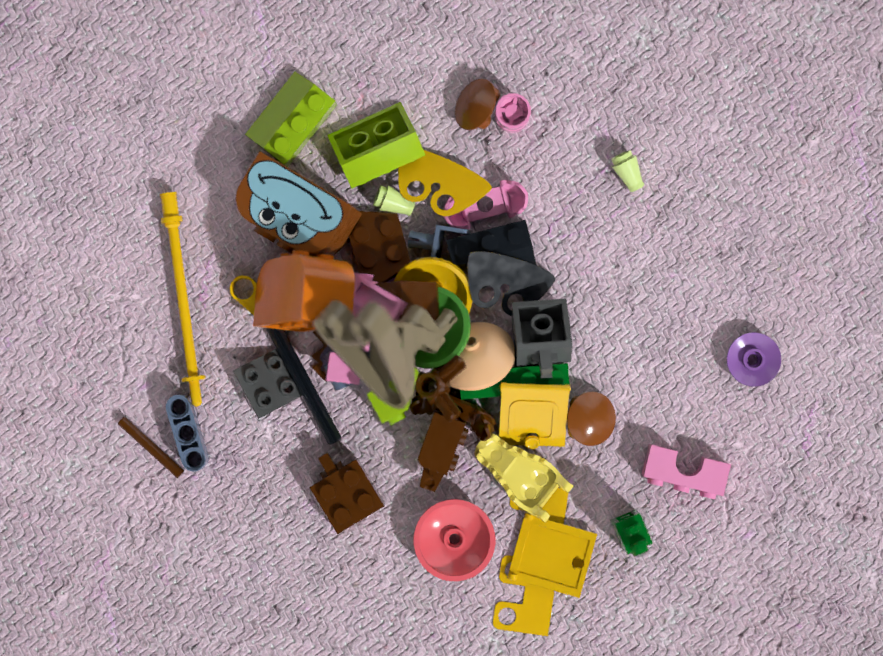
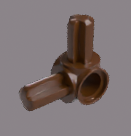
(440, 394)

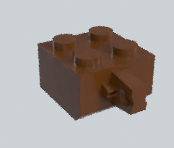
(439, 450)
(345, 493)

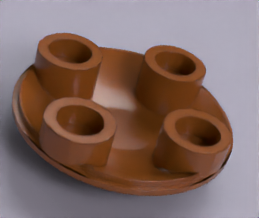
(476, 104)
(591, 418)

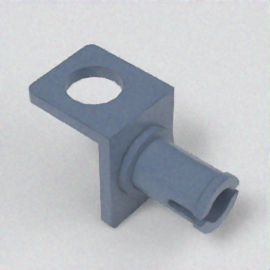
(433, 241)

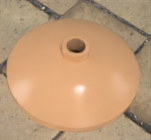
(487, 357)

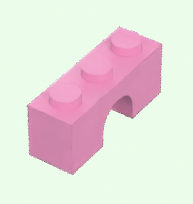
(708, 478)

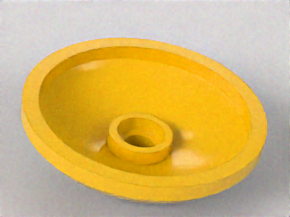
(440, 271)

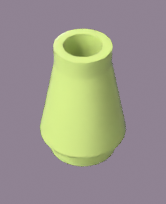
(628, 170)
(392, 201)

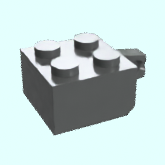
(541, 333)

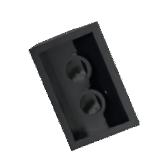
(507, 240)

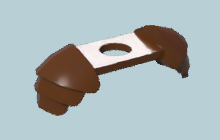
(480, 419)

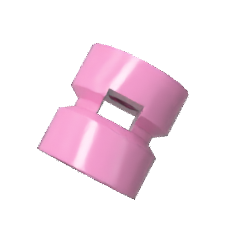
(512, 112)

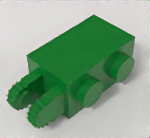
(632, 533)

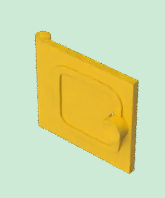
(534, 410)
(546, 555)

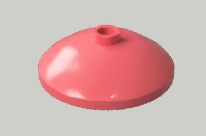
(456, 560)

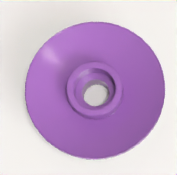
(767, 362)

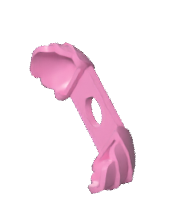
(507, 197)

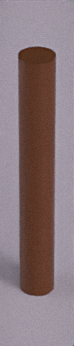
(151, 447)

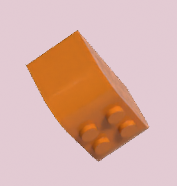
(298, 288)

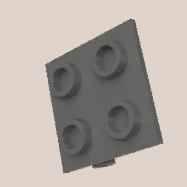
(267, 383)

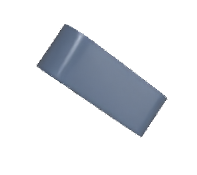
(184, 446)

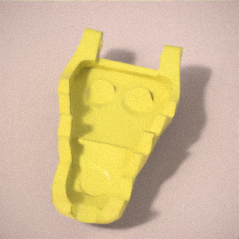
(524, 476)

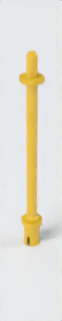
(172, 221)

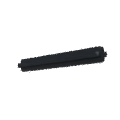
(305, 385)

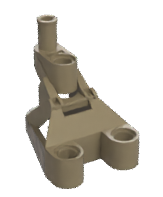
(387, 356)

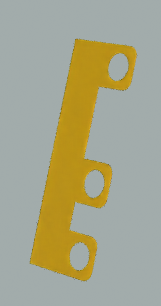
(536, 610)

